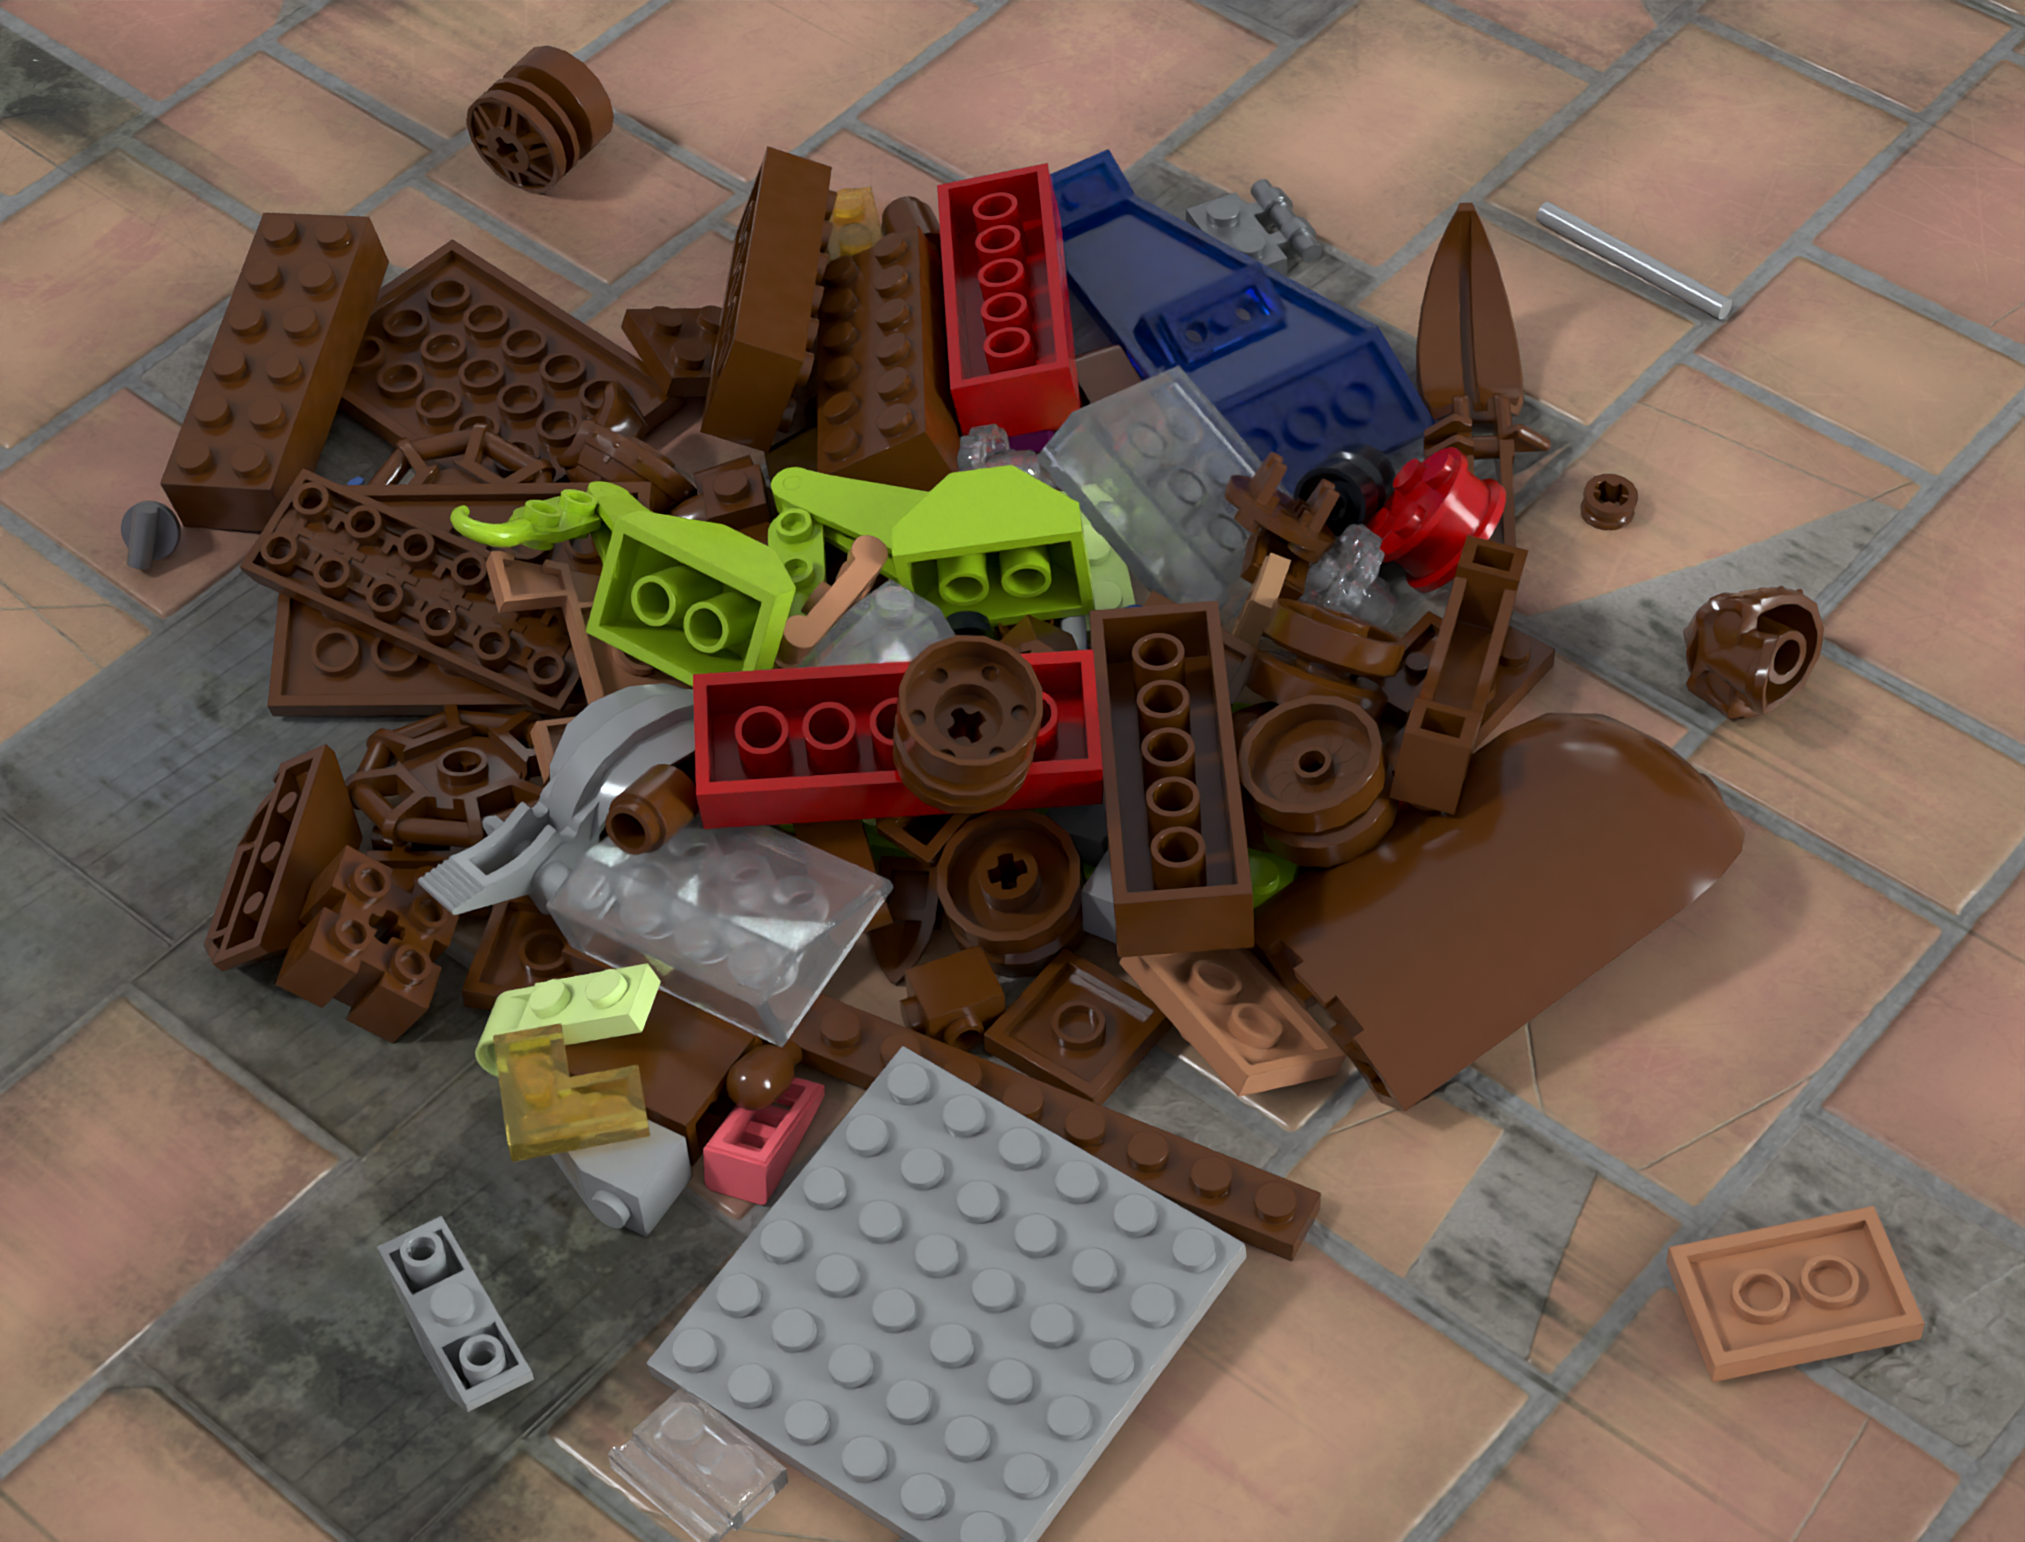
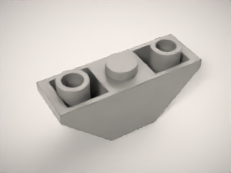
(453, 1316)

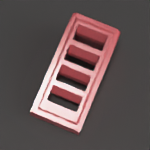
(755, 1172)

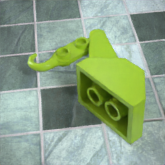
(970, 544)
(669, 585)

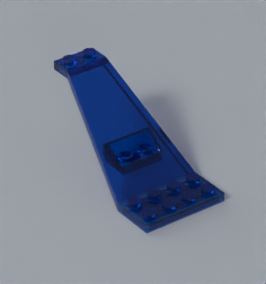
(1286, 380)

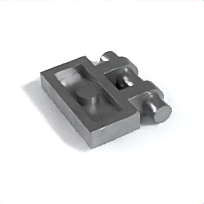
(1244, 226)

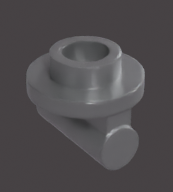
(149, 533)

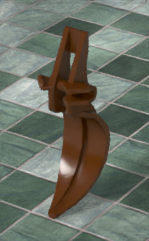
(1472, 359)

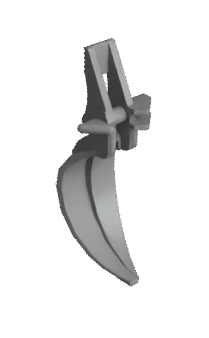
(592, 765)

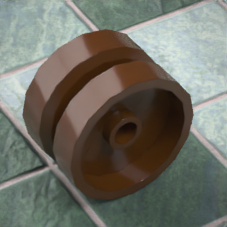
(1325, 656)
(1318, 780)
(1013, 890)

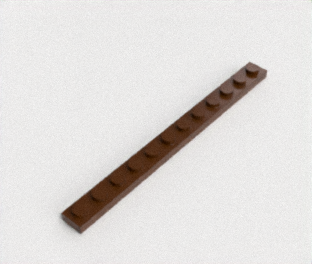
(1213, 1186)

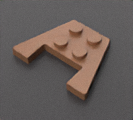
(601, 666)

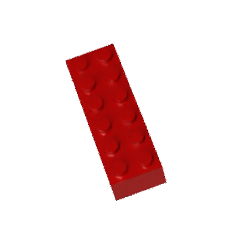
(1007, 302)
(822, 743)

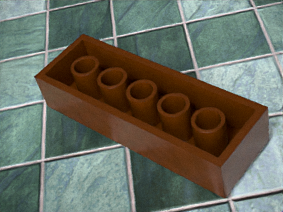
(770, 302)
(885, 367)
(275, 369)
(1171, 781)

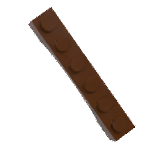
(1459, 677)

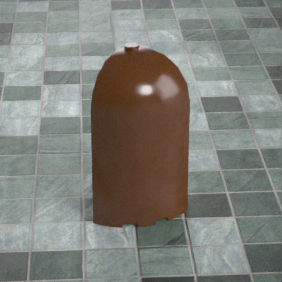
(1484, 917)

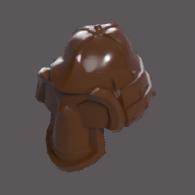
(614, 451)
(1752, 649)

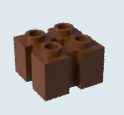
(368, 945)

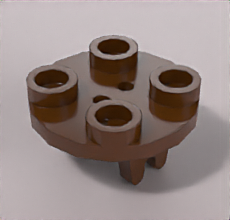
(1266, 508)

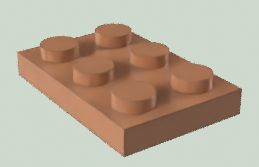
(1237, 1018)
(1794, 1293)

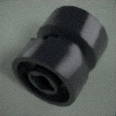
(1360, 477)

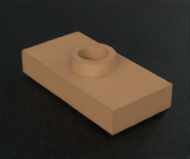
(1258, 604)

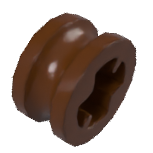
(1609, 489)

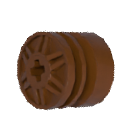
(540, 119)
(969, 692)

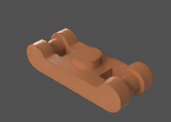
(830, 603)

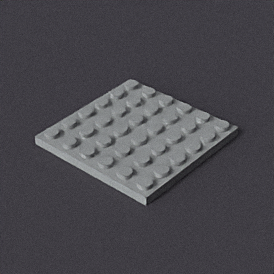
(948, 1312)

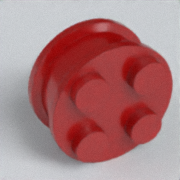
(1432, 515)

